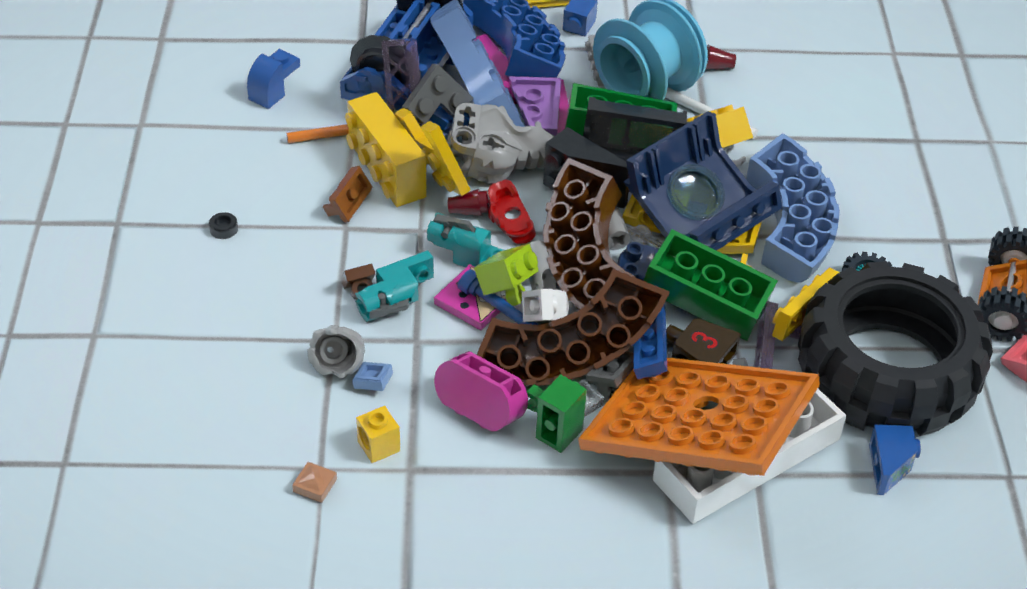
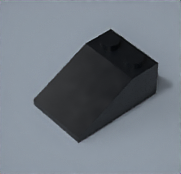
(576, 147)

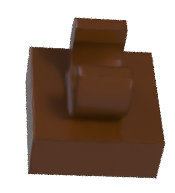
(358, 277)

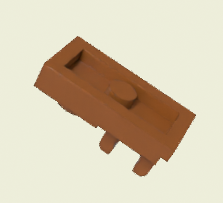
(349, 194)

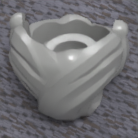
(346, 353)

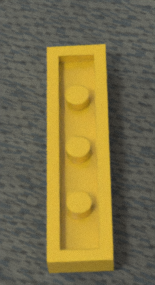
(792, 315)

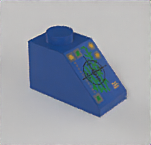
(892, 454)

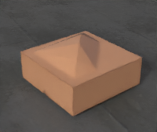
(314, 482)

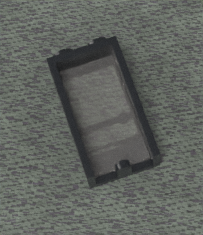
(627, 127)

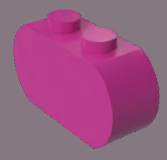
(481, 391)

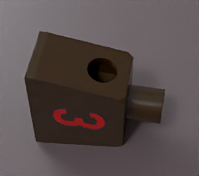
(703, 342)

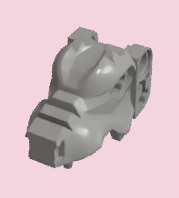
(494, 144)

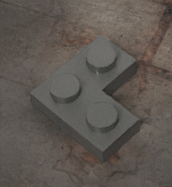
(436, 90)

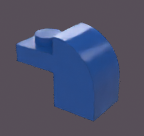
(267, 77)

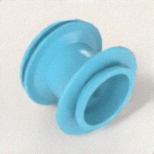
(651, 50)

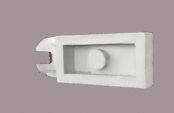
(544, 305)

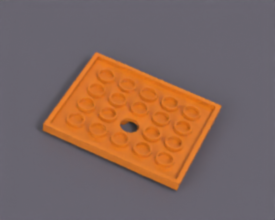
(664, 422)

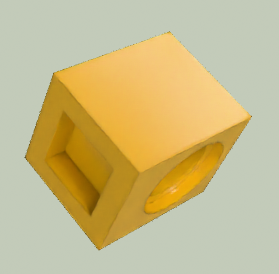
(378, 434)

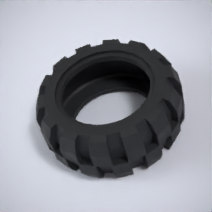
(905, 303)

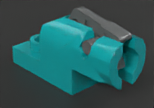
(469, 243)
(395, 286)

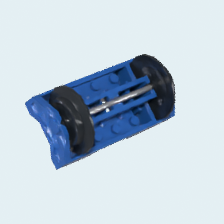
(406, 20)

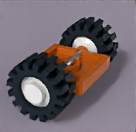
(1005, 285)

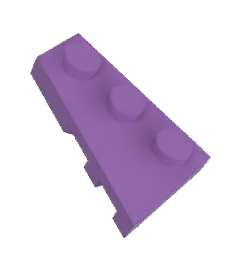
(538, 100)

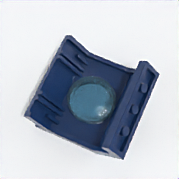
(696, 187)

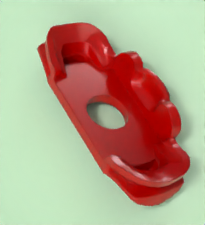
(502, 199)

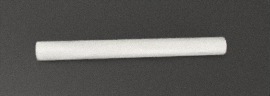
(694, 105)

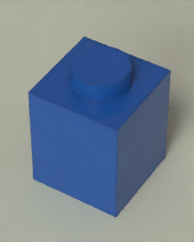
(580, 16)

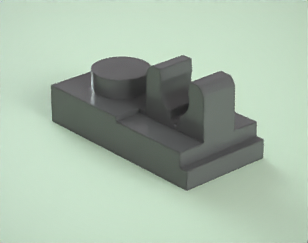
(612, 375)

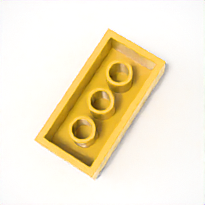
(386, 149)

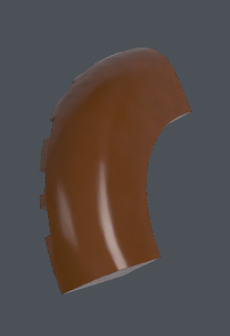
(579, 230)
(579, 340)

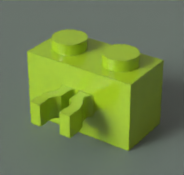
(507, 272)

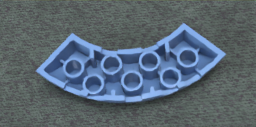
(472, 59)
(808, 209)

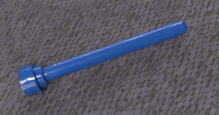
(470, 285)

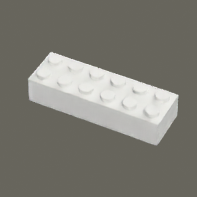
(705, 490)

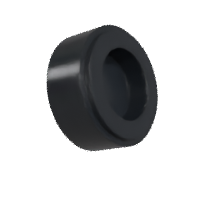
(223, 225)

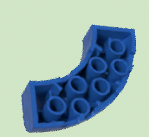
(523, 34)

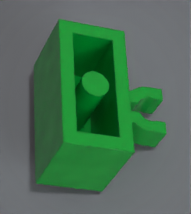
(558, 411)

